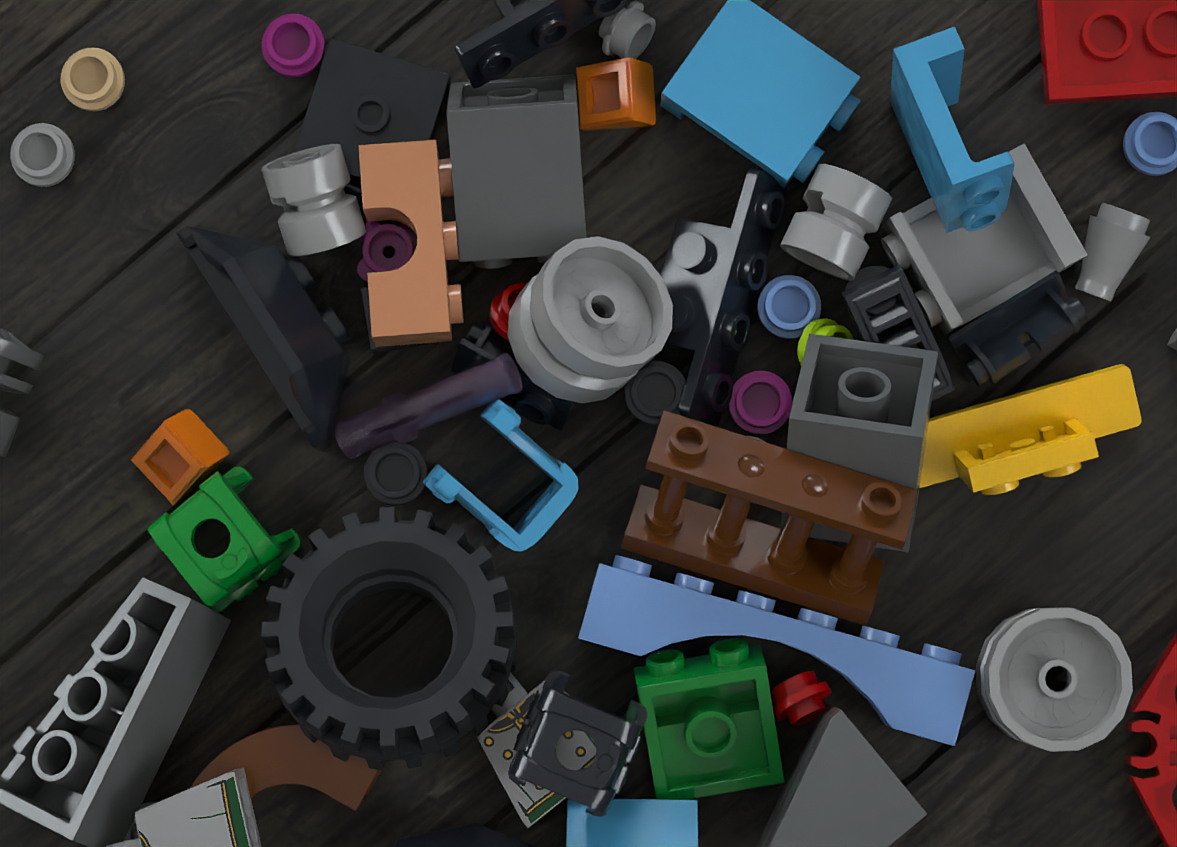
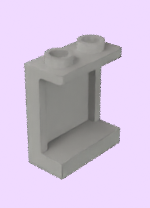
(976, 271)

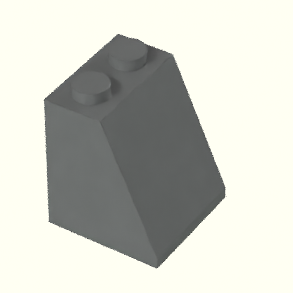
(515, 168)
(864, 412)
(840, 793)

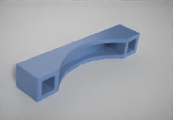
(905, 689)

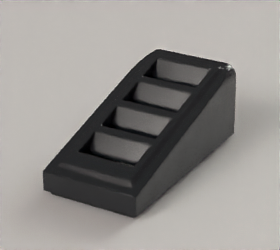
(880, 288)

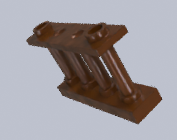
(758, 554)

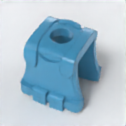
(543, 511)

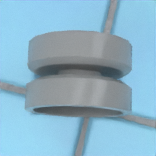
(590, 319)
(1092, 681)

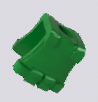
(251, 550)

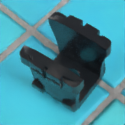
(556, 713)

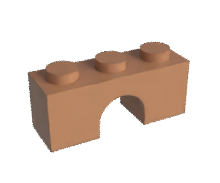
(407, 186)

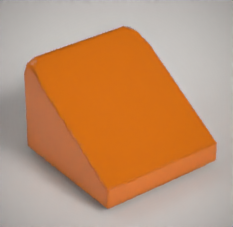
(616, 95)
(180, 455)

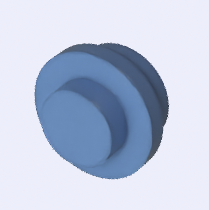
(1152, 143)
(788, 306)

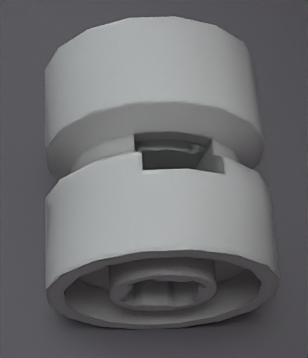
(314, 200)
(837, 218)

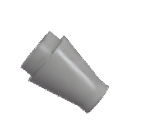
(1112, 247)

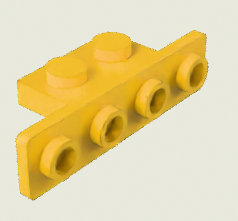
(1030, 432)

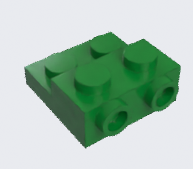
(709, 721)

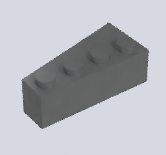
(114, 718)

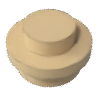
(92, 79)

